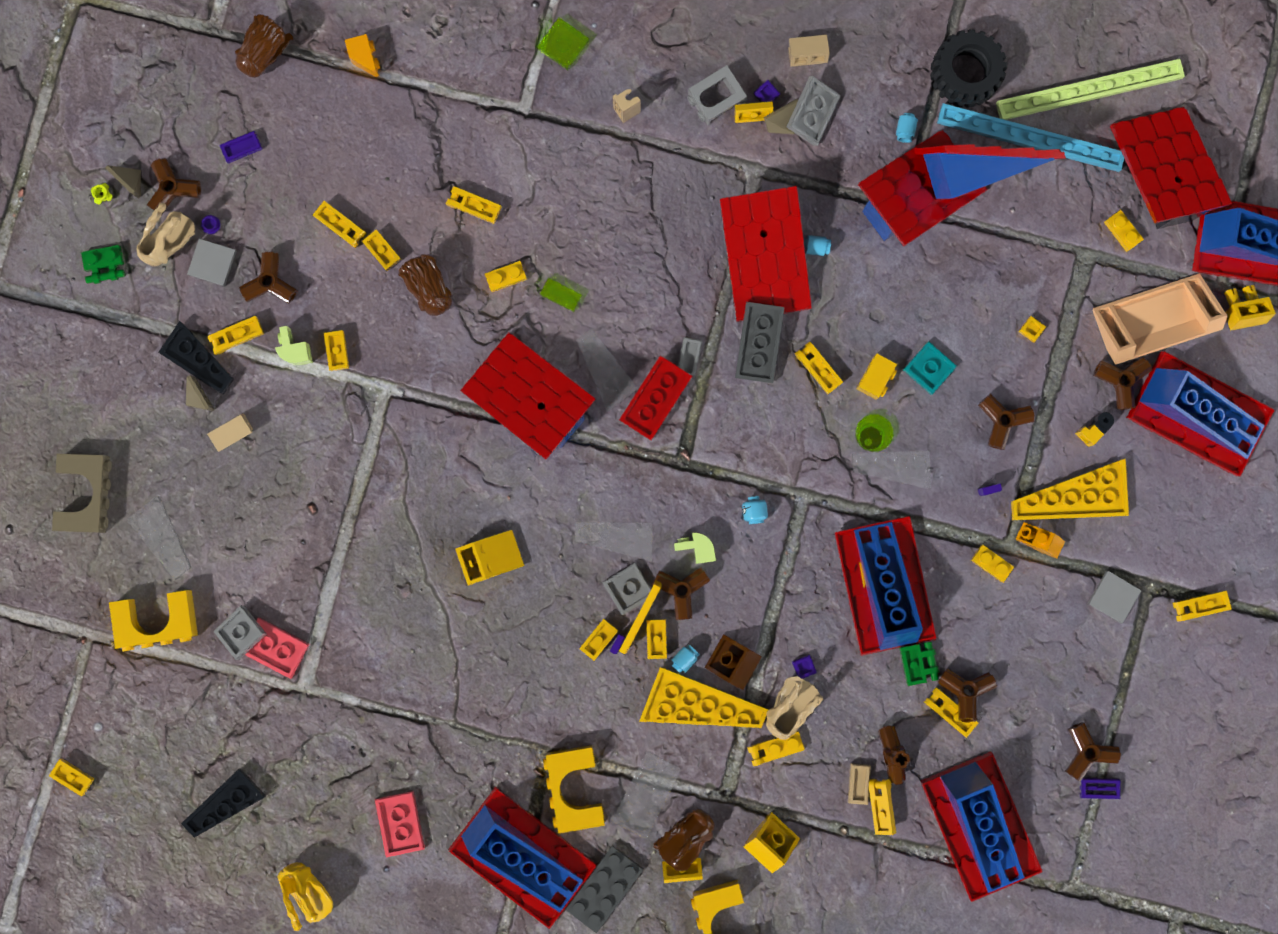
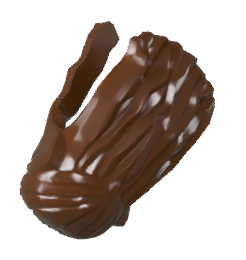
(261, 46)
(426, 284)
(686, 839)

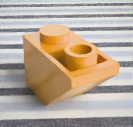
(361, 54)
(1040, 540)

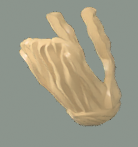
(167, 239)
(792, 707)

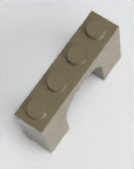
(93, 517)

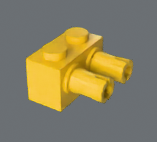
(1250, 312)

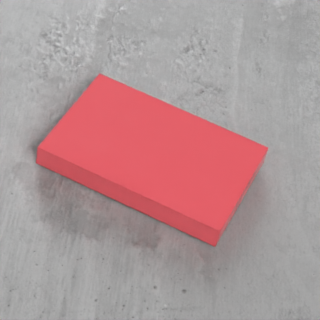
(278, 649)
(399, 824)

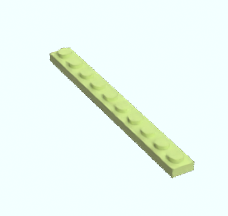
(1090, 89)

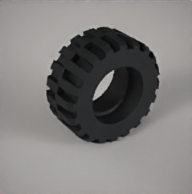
(981, 48)

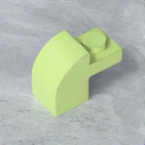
(293, 353)
(702, 547)

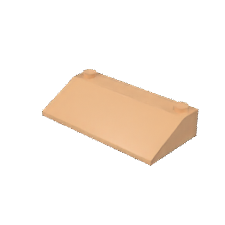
(1159, 318)

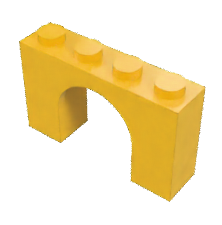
(129, 633)
(568, 816)
(712, 900)

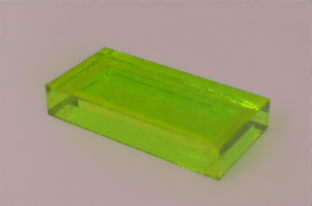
(560, 294)

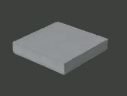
(211, 262)
(628, 588)
(1114, 597)
(239, 632)

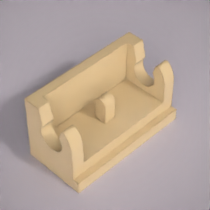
(808, 50)
(626, 108)
(230, 432)

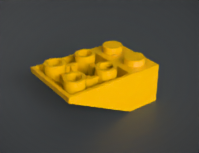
(489, 557)

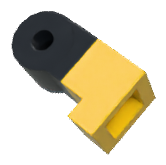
(1100, 425)

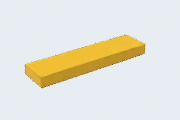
(640, 617)

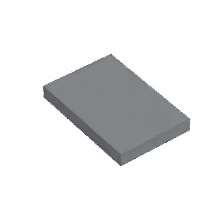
(813, 111)

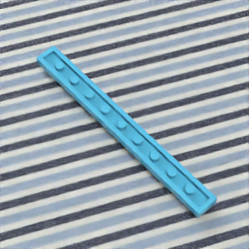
(1030, 137)

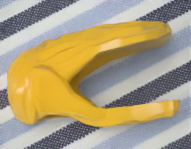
(307, 891)

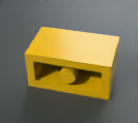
(876, 377)

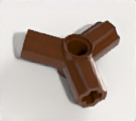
(165, 177)
(278, 287)
(1112, 375)
(1015, 417)
(693, 582)
(967, 703)
(1100, 753)
(894, 754)

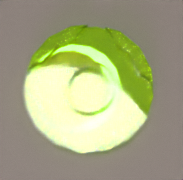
(874, 433)

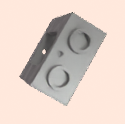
(709, 113)

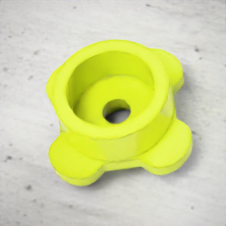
(96, 190)

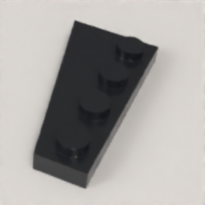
(193, 357)
(229, 799)

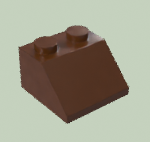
(733, 662)

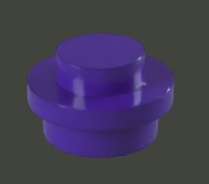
(210, 224)

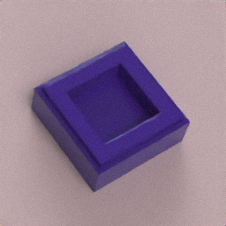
(766, 92)
(989, 490)
(617, 644)
(804, 667)

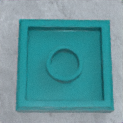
(929, 368)

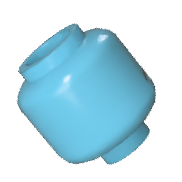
(755, 510)

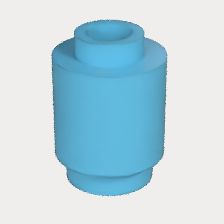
(906, 127)
(817, 245)
(685, 659)

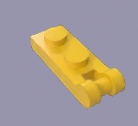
(474, 205)
(338, 223)
(236, 334)
(819, 368)
(1202, 605)
(949, 712)
(775, 749)
(882, 807)

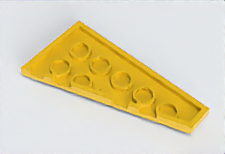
(1092, 494)
(691, 702)

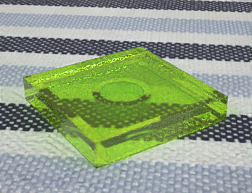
(563, 43)

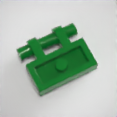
(103, 258)
(913, 663)

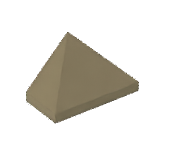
(778, 120)
(128, 178)
(196, 396)

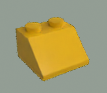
(772, 843)

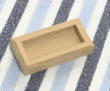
(859, 784)

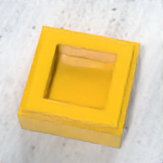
(1032, 329)

